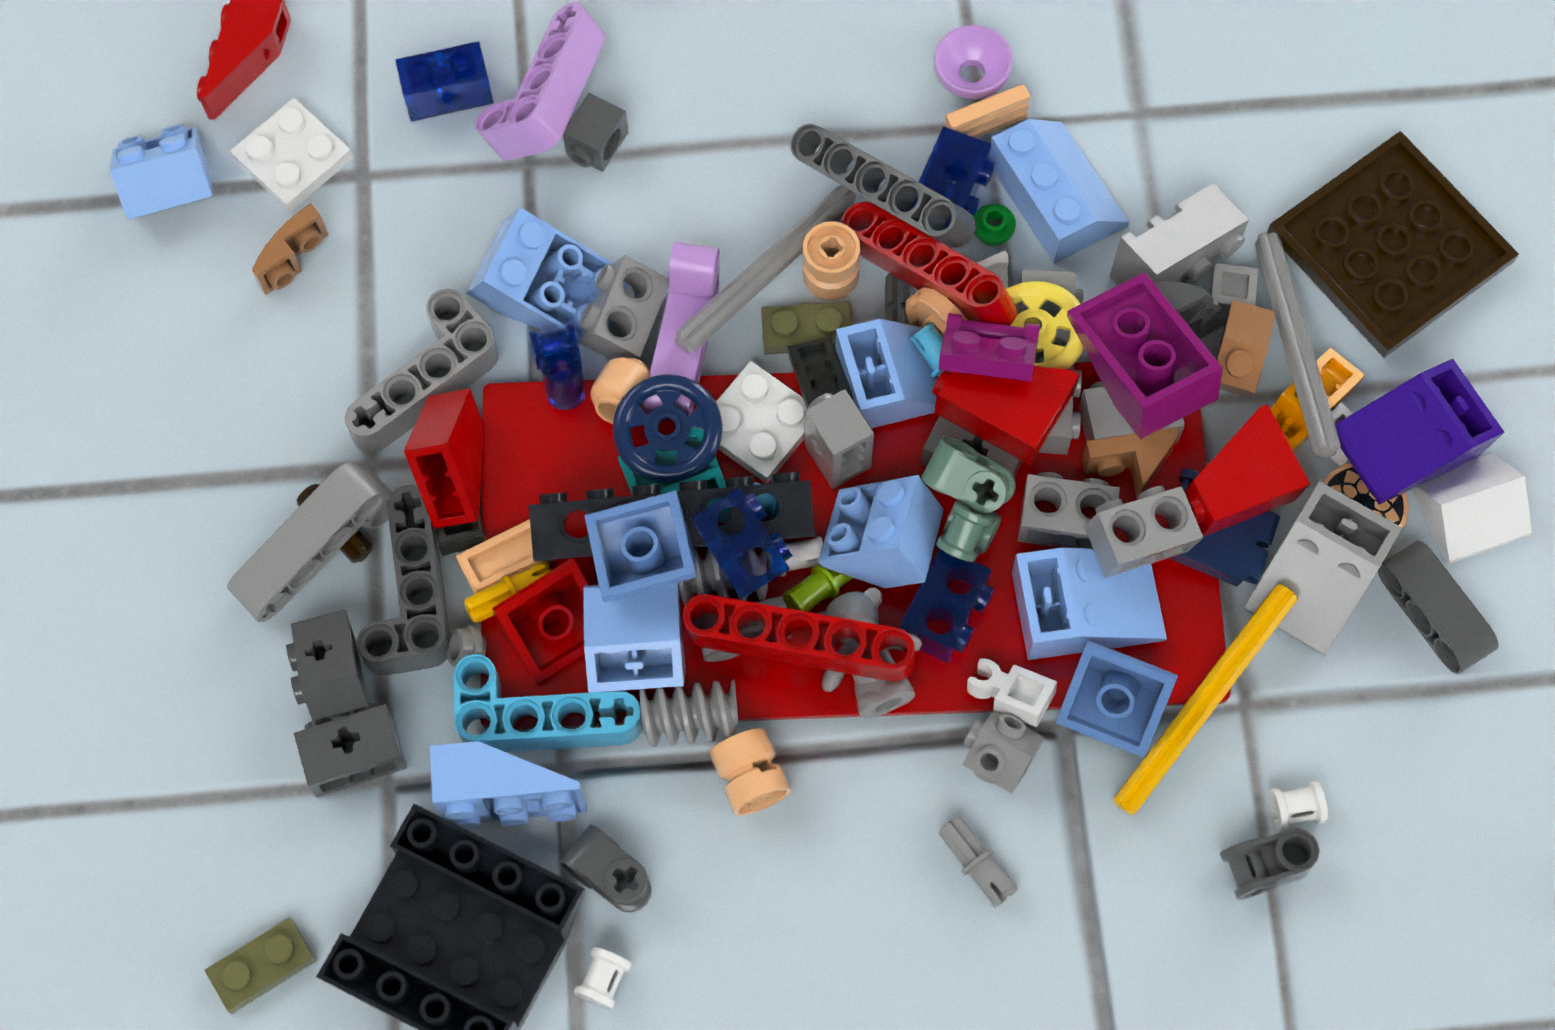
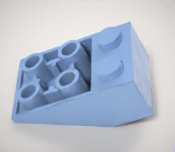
(537, 274)
(1070, 601)
(486, 784)

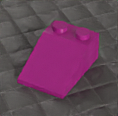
(1146, 355)

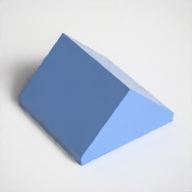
(641, 546)
(1116, 699)

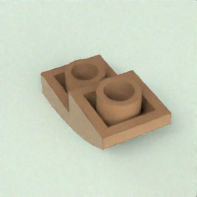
(277, 261)

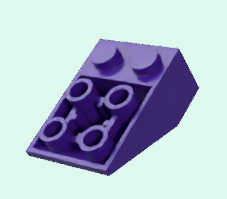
(1417, 432)

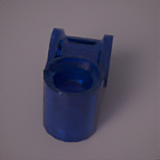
(560, 366)

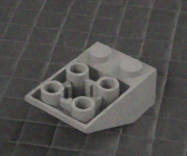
(1326, 565)

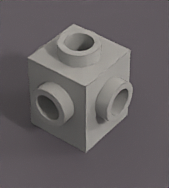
(1001, 750)

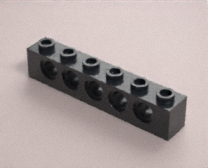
(553, 540)

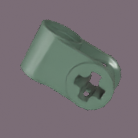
(962, 473)
(968, 532)

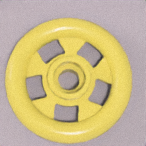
(1033, 296)

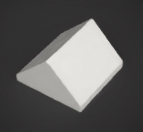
(1475, 507)

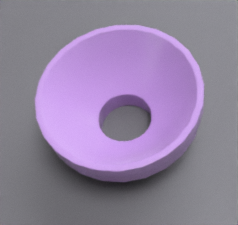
(975, 47)

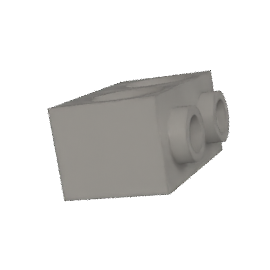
(631, 315)
(1066, 525)
(1146, 537)

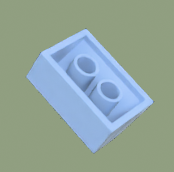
(1054, 187)

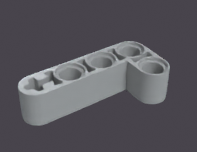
(415, 376)
(309, 538)

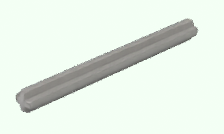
(760, 272)
(1297, 345)

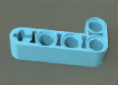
(548, 709)

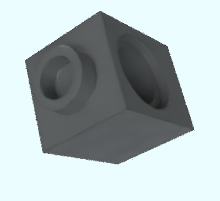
(595, 132)

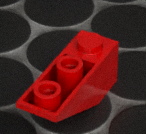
(246, 46)

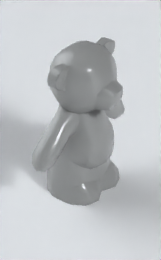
(872, 695)

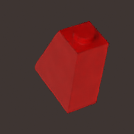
(1006, 411)
(447, 457)
(1247, 476)

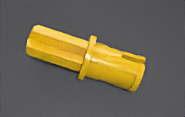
(480, 604)

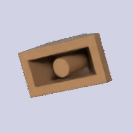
(1244, 347)

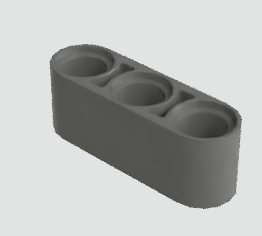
(1438, 607)

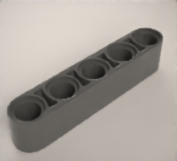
(895, 195)

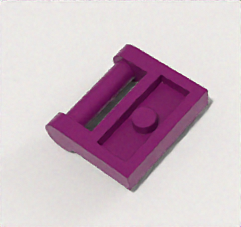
(989, 348)

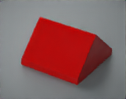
(546, 621)

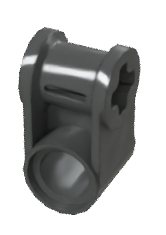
(1260, 863)
(601, 866)

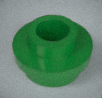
(993, 235)

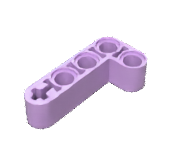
(550, 88)
(691, 286)

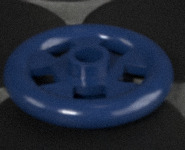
(688, 459)

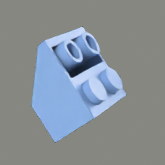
(160, 171)
(885, 371)
(883, 532)
(633, 640)

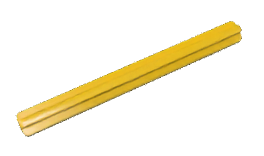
(1205, 699)

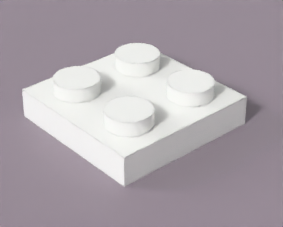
(291, 154)
(760, 422)

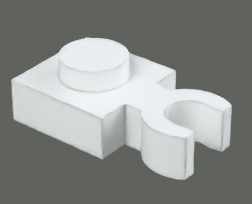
(1016, 693)

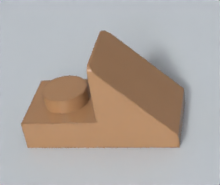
(1142, 456)

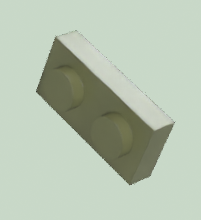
(801, 323)
(260, 965)

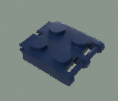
(1232, 552)

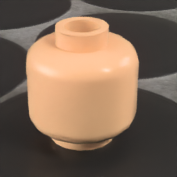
(614, 382)

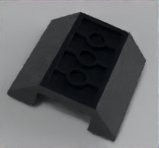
(455, 931)

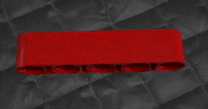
(929, 264)
(781, 622)

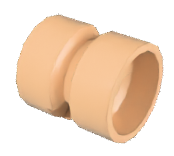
(831, 260)
(749, 770)

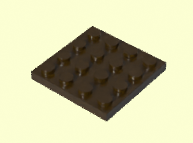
(1392, 243)

